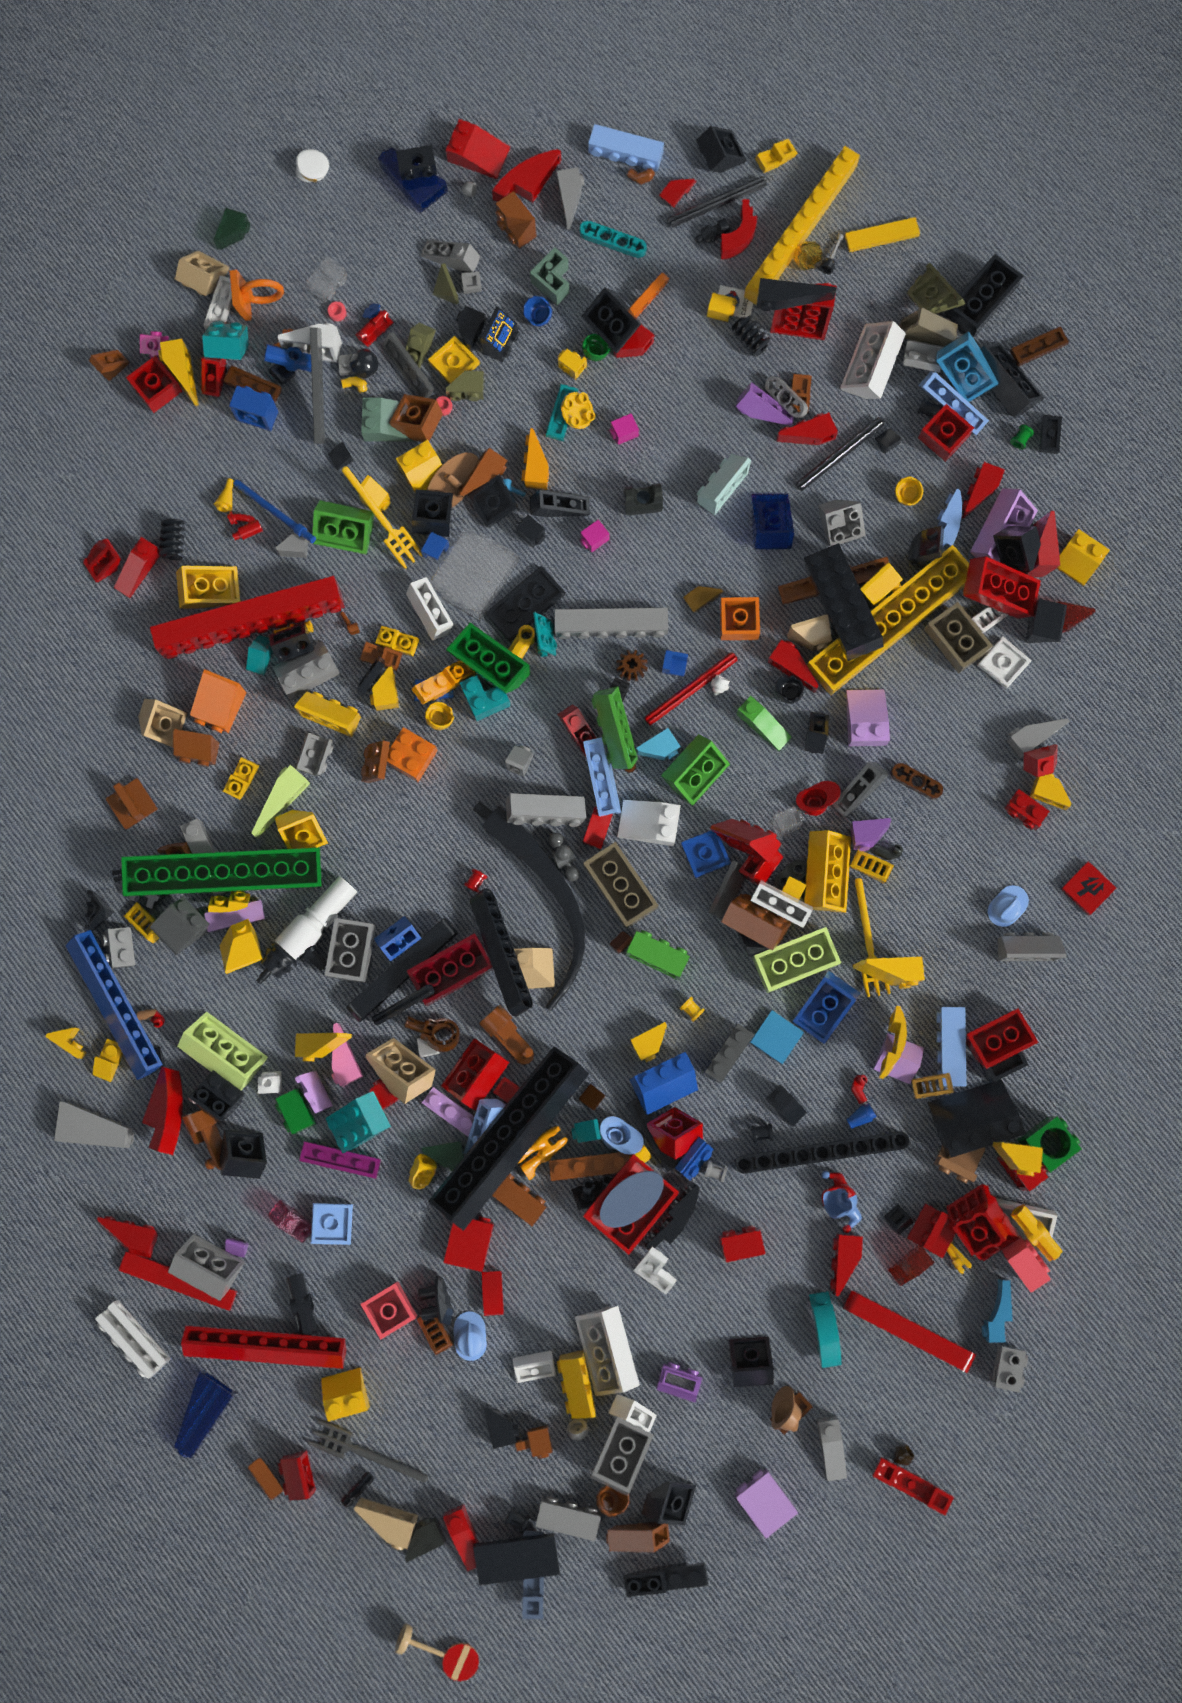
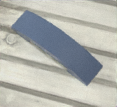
(533, 1592)

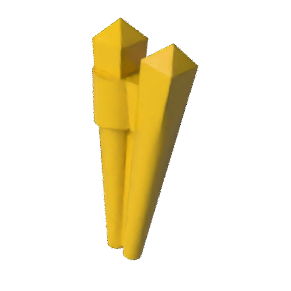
(958, 1259)

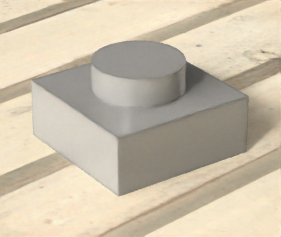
(471, 282)
(344, 365)

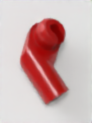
(857, 1088)

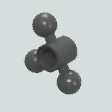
(564, 856)

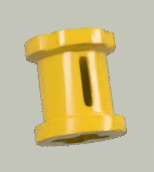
(692, 1009)

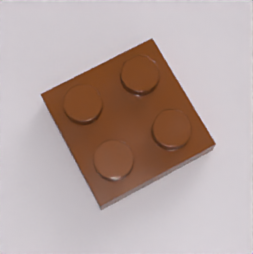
(375, 761)

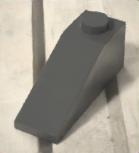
(860, 788)

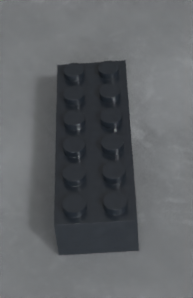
(843, 602)

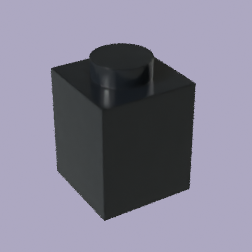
(530, 531)

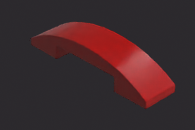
(913, 1485)

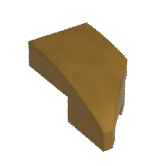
(701, 596)

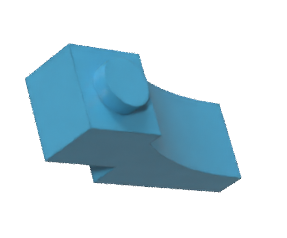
(994, 1327)

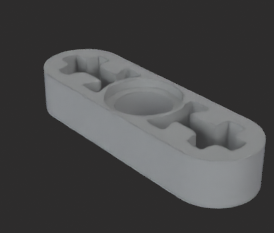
(778, 396)

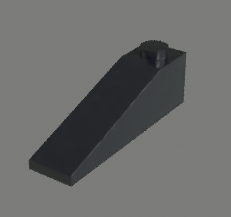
(787, 294)

